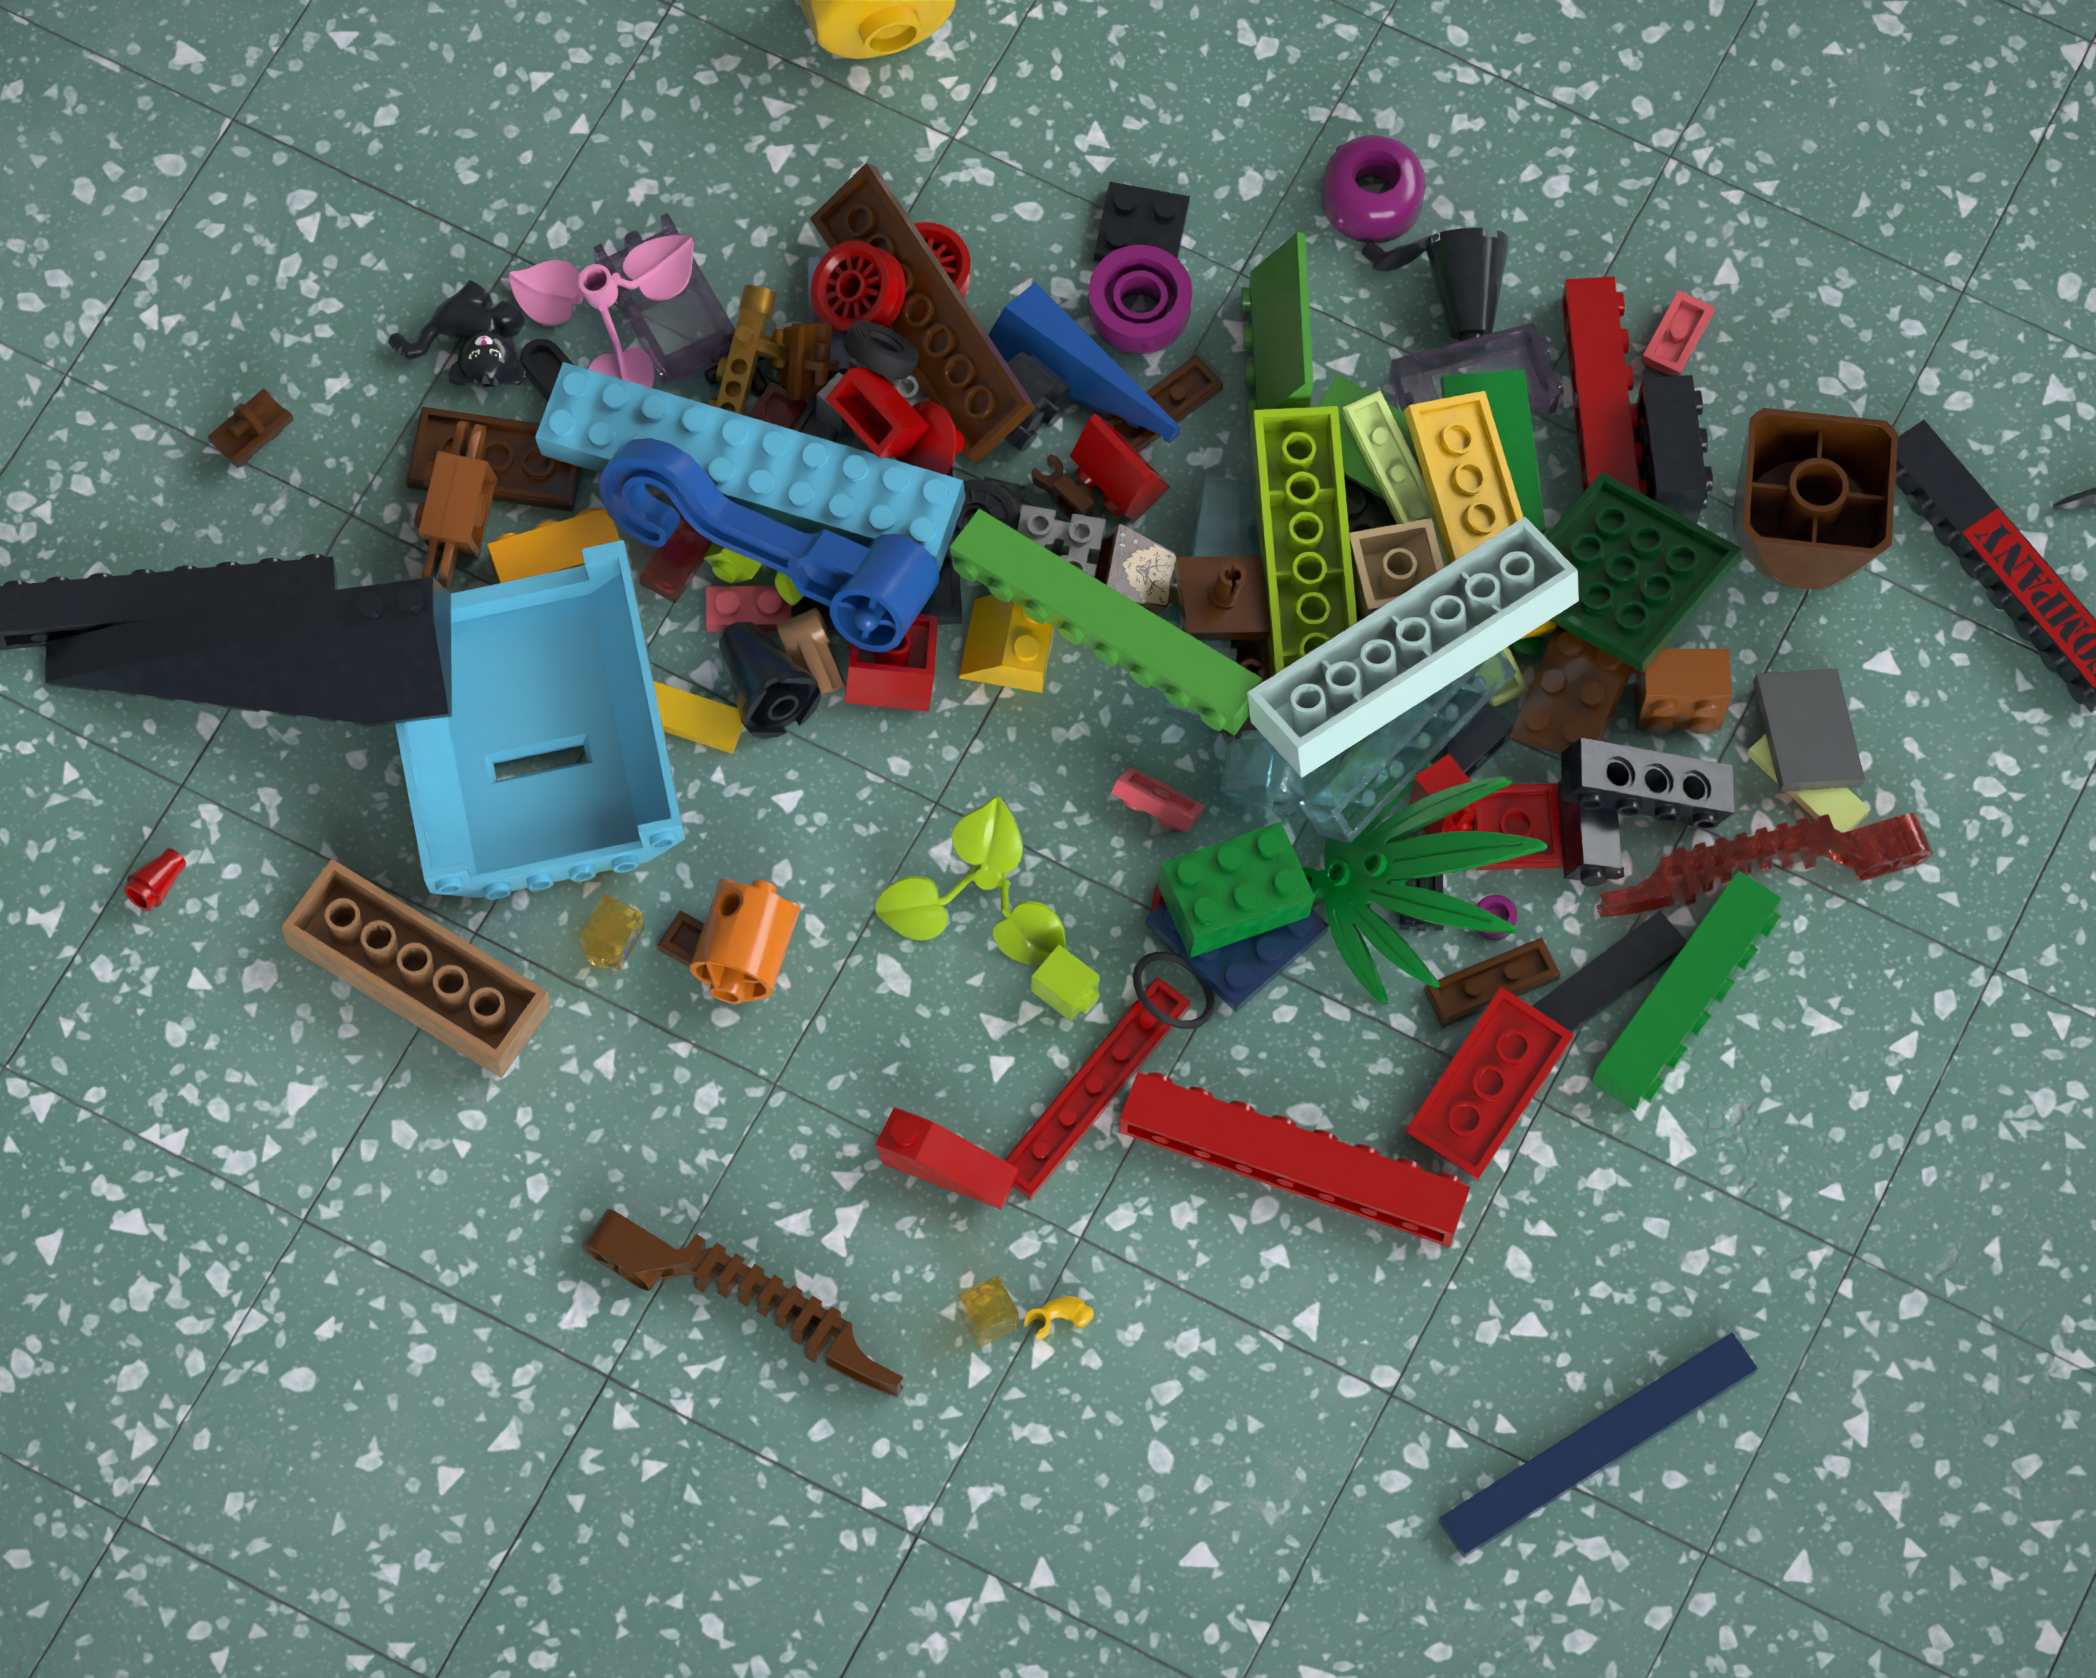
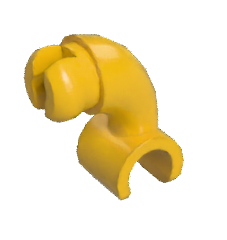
(1062, 1307)

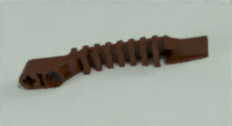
(647, 1259)

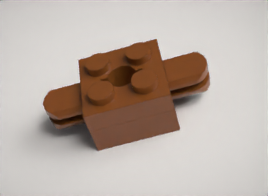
(456, 503)

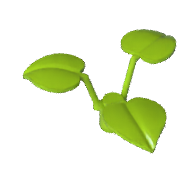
(995, 847)

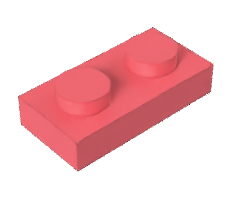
(1678, 334)
(745, 604)
(1149, 795)

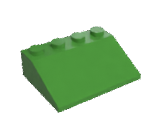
(1279, 330)

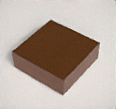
(681, 938)

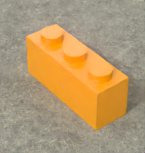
(550, 545)

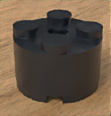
(1046, 392)

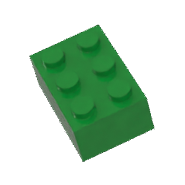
(1235, 889)

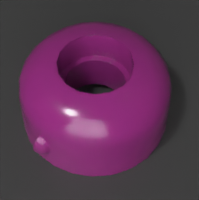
(1370, 215)
(1140, 272)

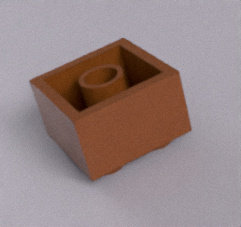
(1684, 691)

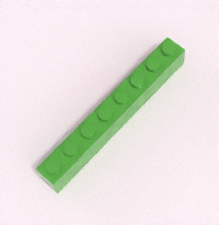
(1104, 621)

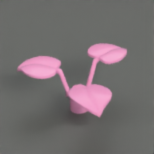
(552, 287)

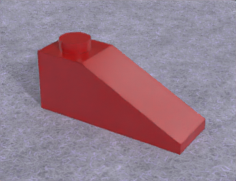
(944, 1159)

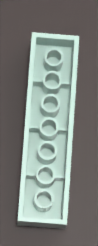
(1413, 646)

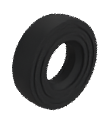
(881, 350)

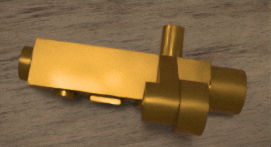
(746, 347)

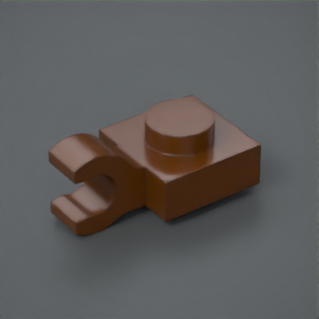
(1066, 495)

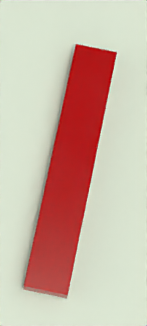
(1093, 1088)

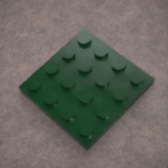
(1636, 570)

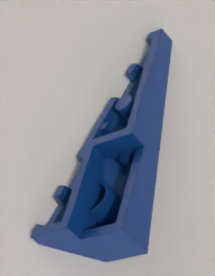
(1096, 381)

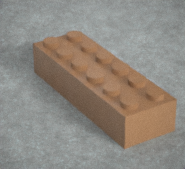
(416, 968)

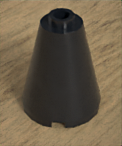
(1468, 278)
(766, 681)

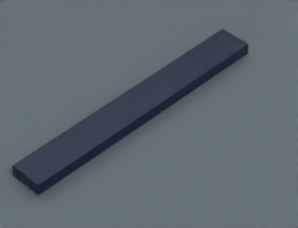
(1597, 1445)

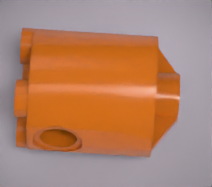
(744, 941)

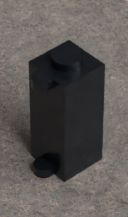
(1589, 843)

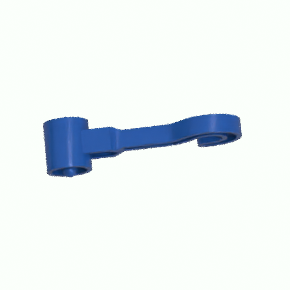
(869, 589)

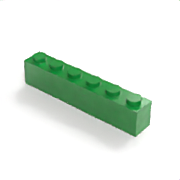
(1687, 991)

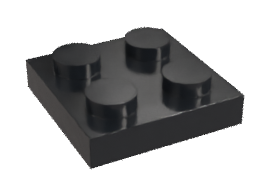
(1141, 218)

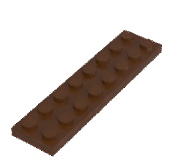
(956, 356)

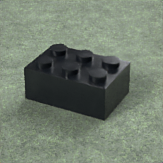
(1673, 444)

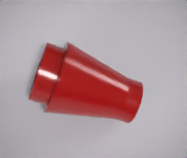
(153, 881)

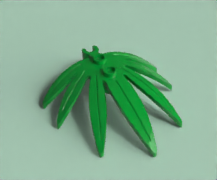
(1377, 872)

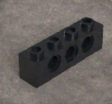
(1591, 762)

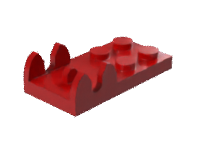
(1489, 1083)

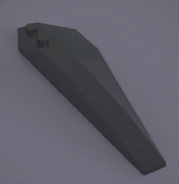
(325, 655)

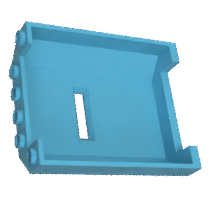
(535, 674)

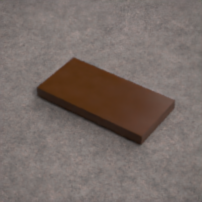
(511, 452)

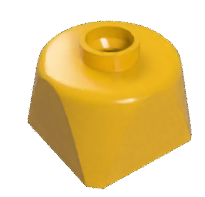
(873, 26)

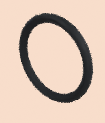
(1153, 1010)

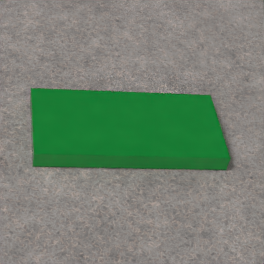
(1512, 417)

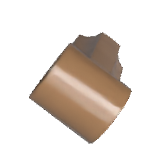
(808, 643)

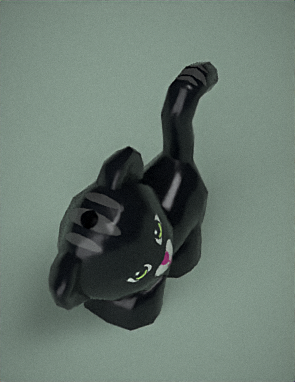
(485, 354)

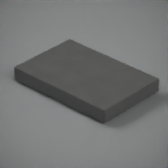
(1808, 730)

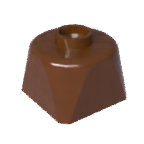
(1815, 496)

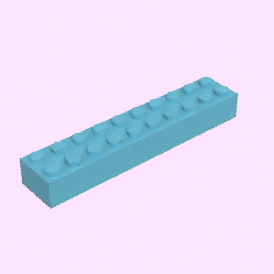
(753, 462)

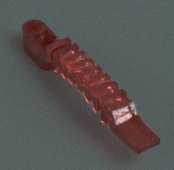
(1866, 850)

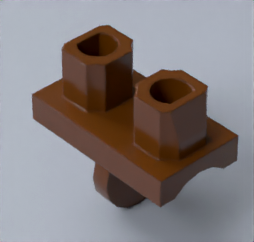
(807, 359)
(250, 428)

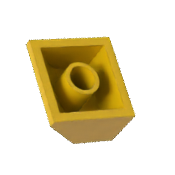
(1006, 646)

